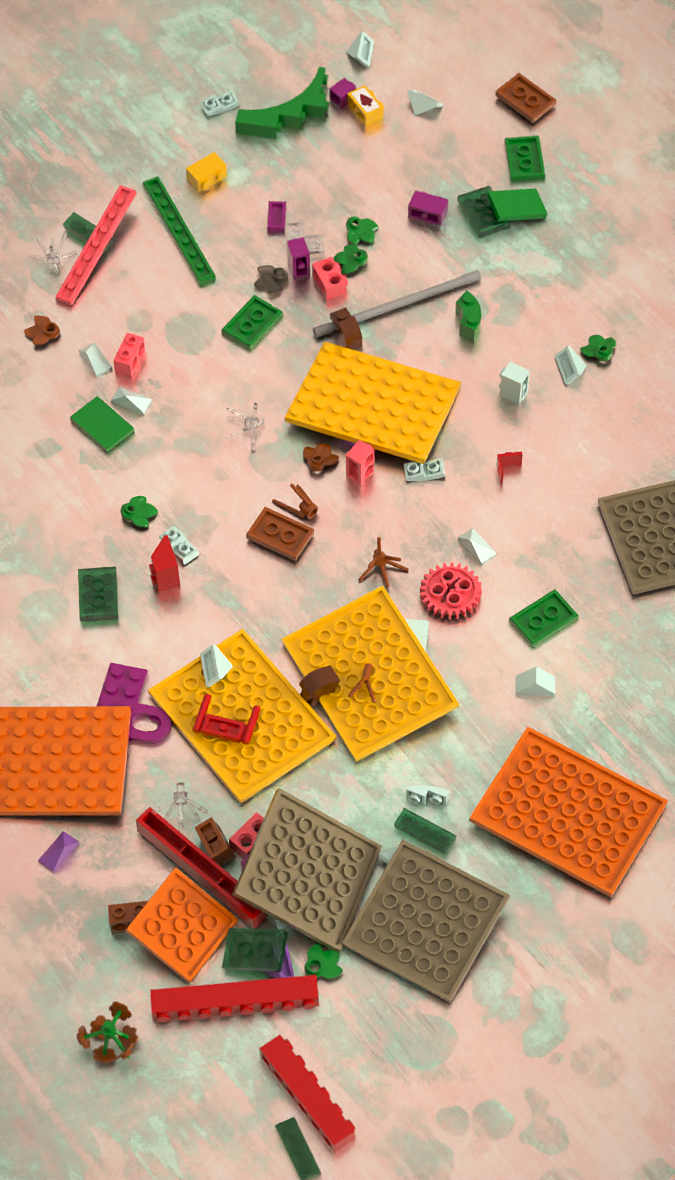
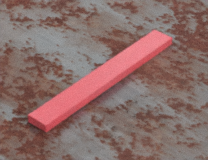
(95, 245)

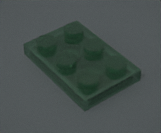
(480, 212)
(98, 594)
(255, 949)

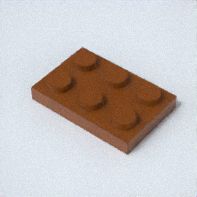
(525, 97)
(280, 533)

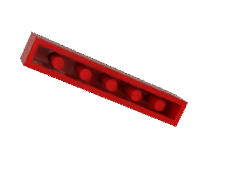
(307, 1093)

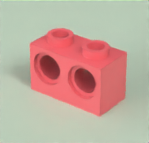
(329, 278)
(129, 355)
(360, 462)
(246, 834)

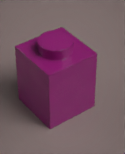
(340, 91)

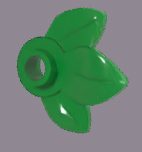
(362, 231)
(351, 258)
(599, 347)
(138, 511)
(325, 961)

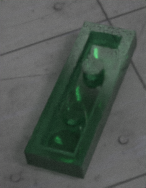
(82, 228)
(425, 831)
(297, 1149)

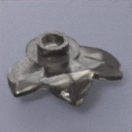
(271, 278)

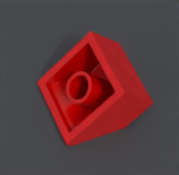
(164, 566)

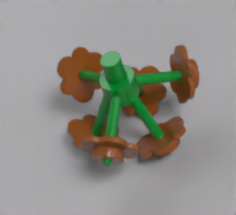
(106, 1030)

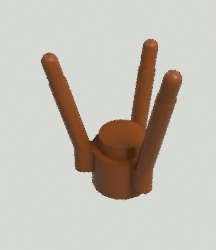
(307, 507)

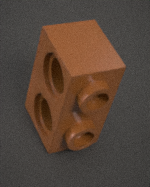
(215, 842)
(122, 915)

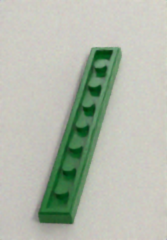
(179, 231)

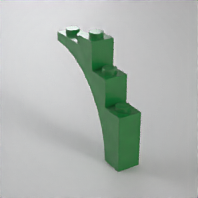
(289, 114)

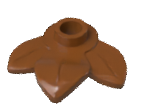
(41, 331)
(319, 456)

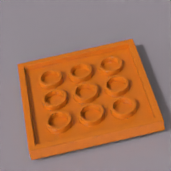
(181, 925)

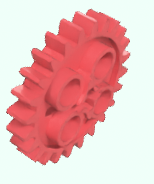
(465, 598)

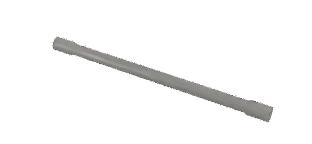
(398, 303)

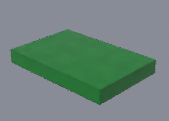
(524, 158)
(517, 204)
(252, 322)
(102, 424)
(543, 618)

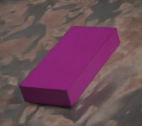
(276, 217)

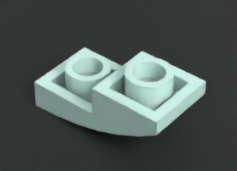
(221, 104)
(428, 471)
(181, 547)
(420, 793)

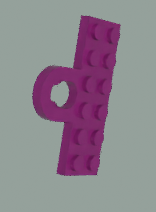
(124, 688)

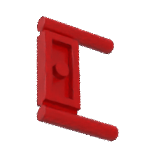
(224, 727)

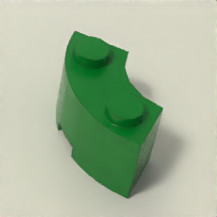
(469, 312)

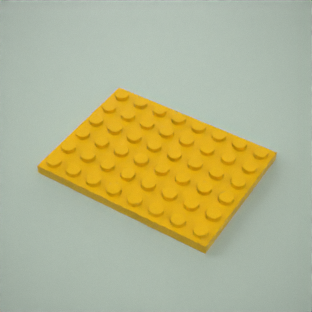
(373, 402)
(402, 677)
(285, 729)

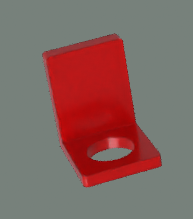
(506, 460)

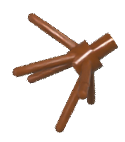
(381, 559)

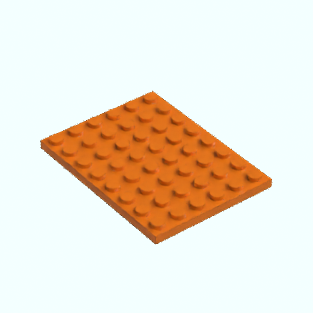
(63, 760)
(569, 811)

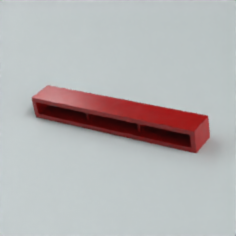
(197, 865)
(234, 998)

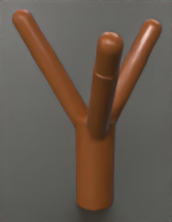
(365, 679)

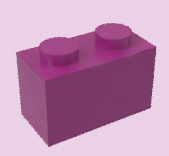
(428, 208)
(298, 258)

